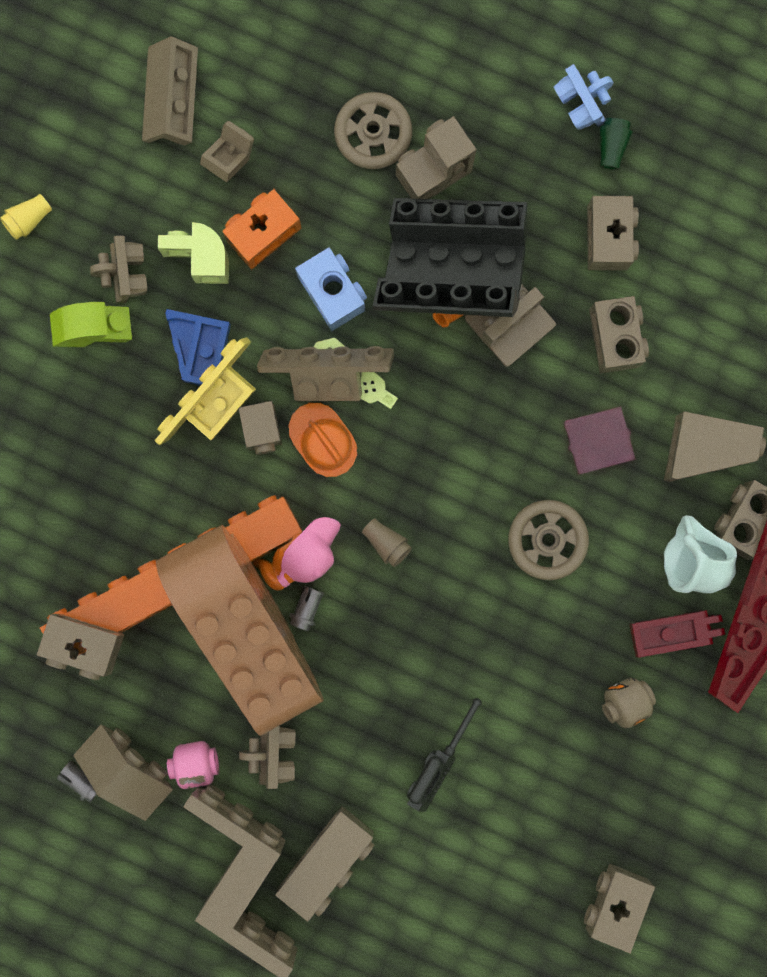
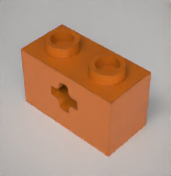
(253, 243)

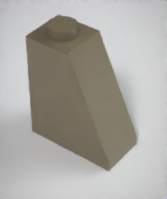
(710, 445)

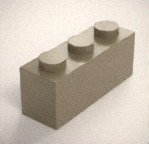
(326, 864)

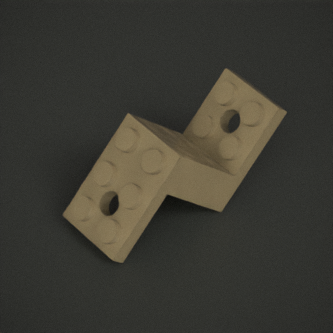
(225, 906)

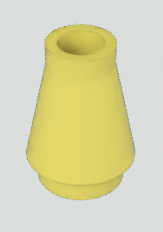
(25, 216)

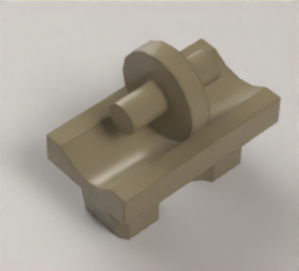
(122, 255)
(270, 769)

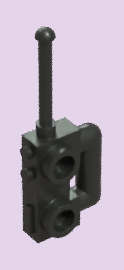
(437, 767)

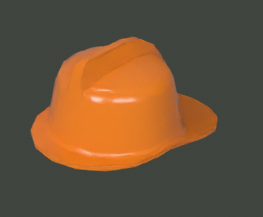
(322, 439)

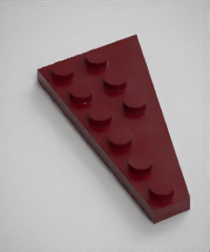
(745, 648)

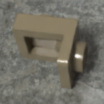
(228, 152)

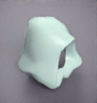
(698, 559)

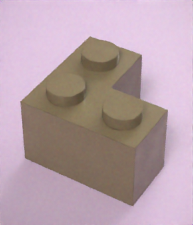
(440, 163)
(122, 773)

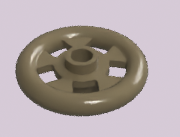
(361, 154)
(553, 511)

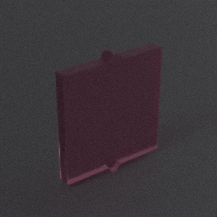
(599, 440)

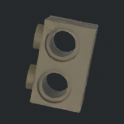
(608, 334)
(742, 514)

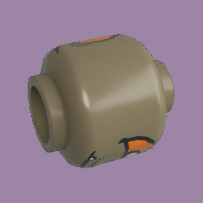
(628, 702)

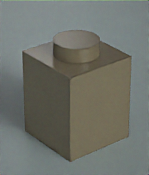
(260, 427)

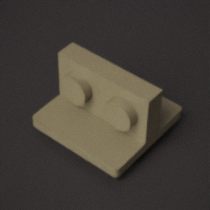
(517, 334)

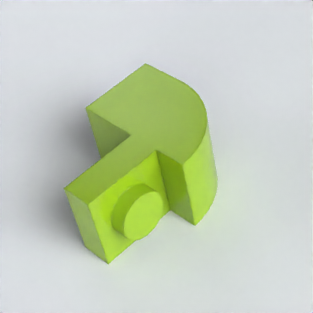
(89, 323)

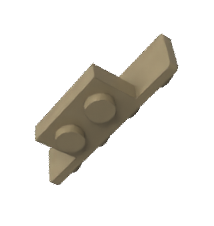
(326, 372)

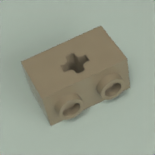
(615, 214)
(100, 643)
(622, 925)

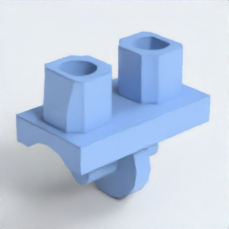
(574, 85)

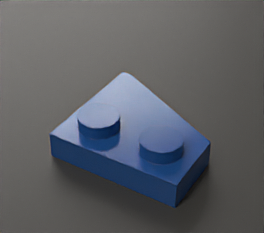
(197, 343)

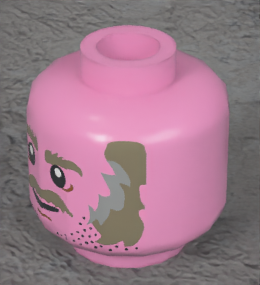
(193, 765)

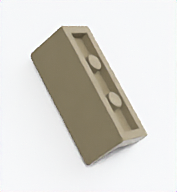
(170, 91)

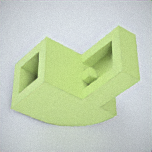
(206, 251)

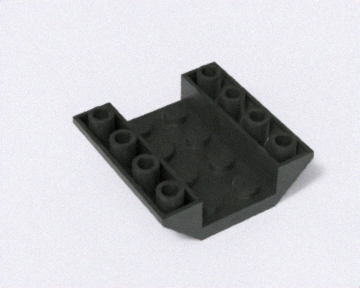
(454, 257)

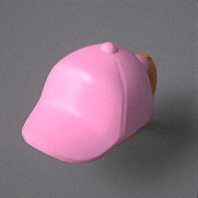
(303, 558)

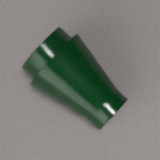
(613, 142)

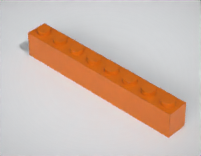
(144, 596)

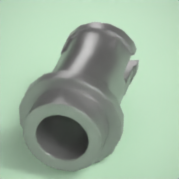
(306, 608)
(77, 780)

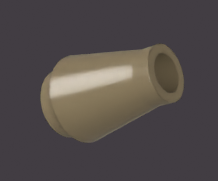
(387, 543)

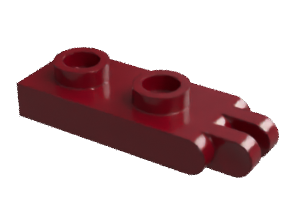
(674, 633)

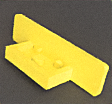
(215, 400)

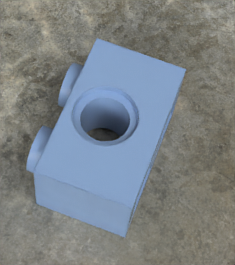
(336, 308)

